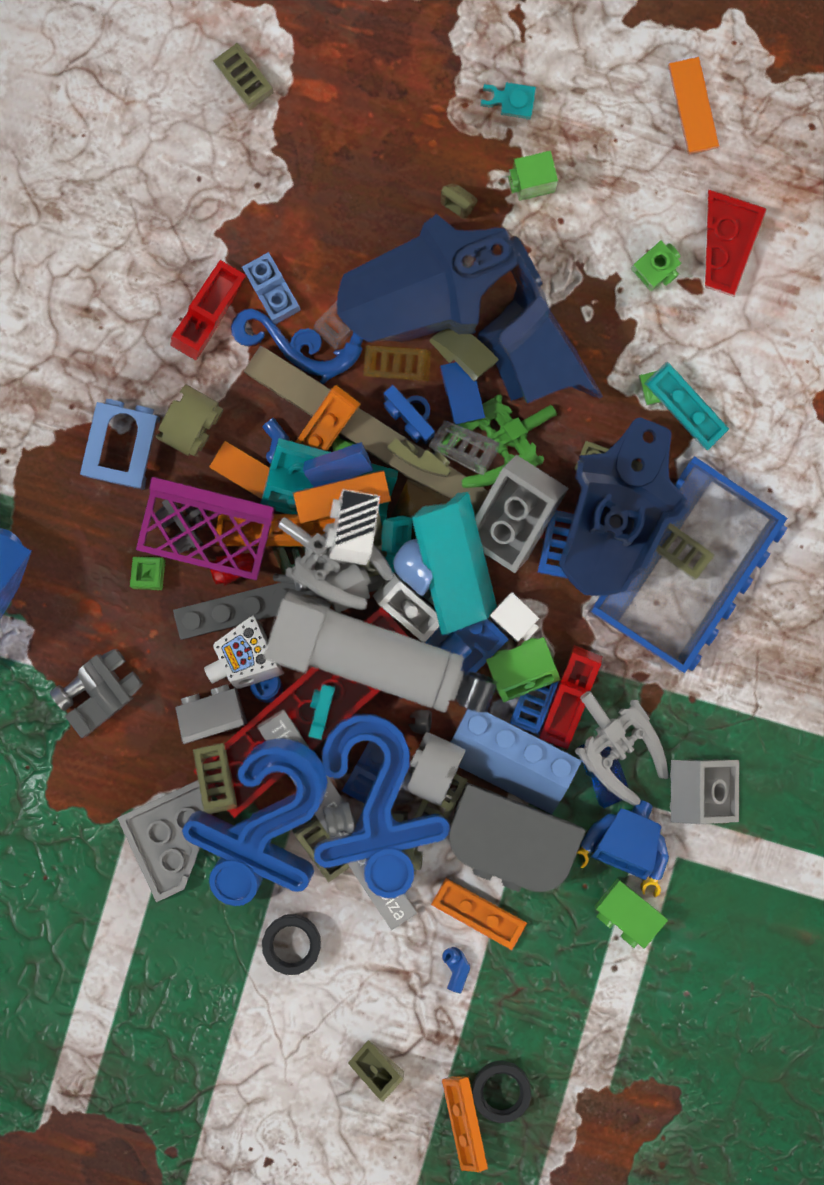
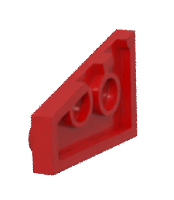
(730, 240)

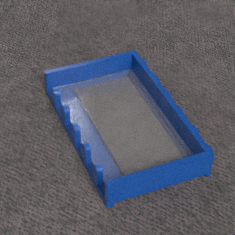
(669, 609)

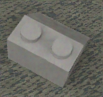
(211, 714)
(704, 791)

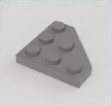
(158, 839)

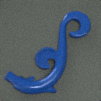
(292, 350)

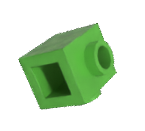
(658, 265)

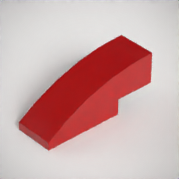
(207, 310)
(566, 705)

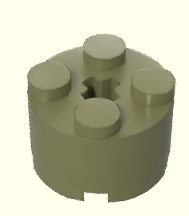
(188, 421)

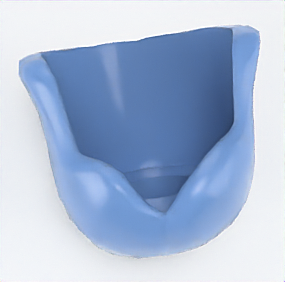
(411, 569)

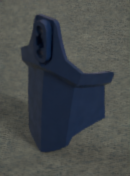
(424, 284)
(530, 342)
(621, 511)

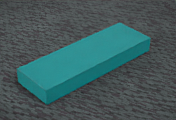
(686, 406)

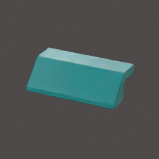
(287, 476)
(457, 561)

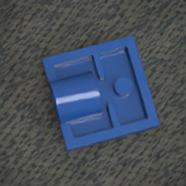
(416, 425)
(473, 642)

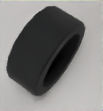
(268, 947)
(520, 1106)

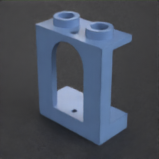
(146, 428)

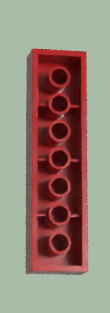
(296, 701)

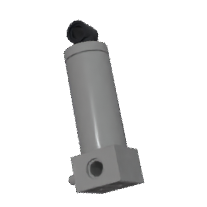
(320, 638)

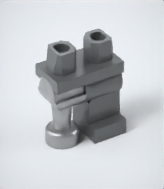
(105, 688)

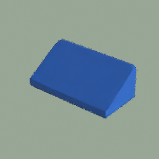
(338, 465)

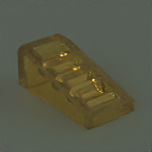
(423, 366)

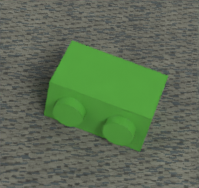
(533, 176)
(523, 669)
(630, 914)

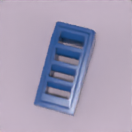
(544, 568)
(525, 724)

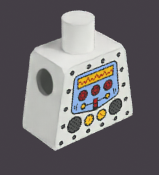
(242, 656)

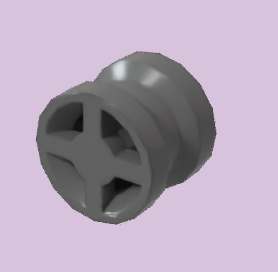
(338, 819)

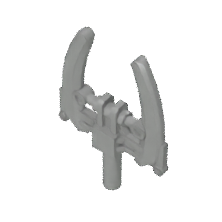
(316, 553)
(612, 734)

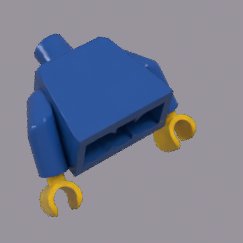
(630, 844)

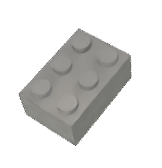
(517, 512)

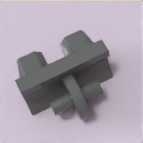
(194, 515)

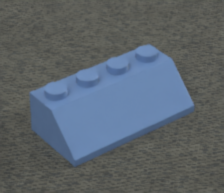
(514, 760)

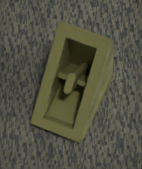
(376, 1070)

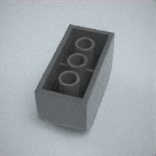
(512, 840)

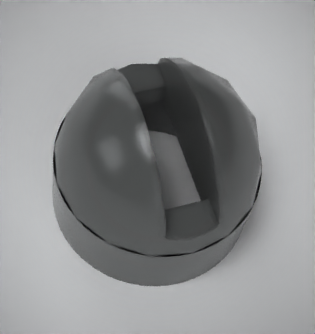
(422, 721)

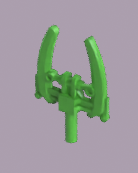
(511, 433)

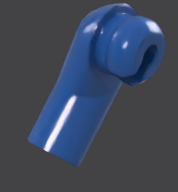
(275, 432)
(459, 967)

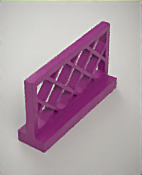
(213, 502)

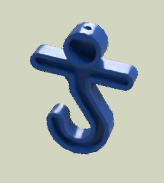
(376, 833)
(247, 847)

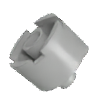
(433, 768)

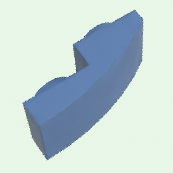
(271, 288)

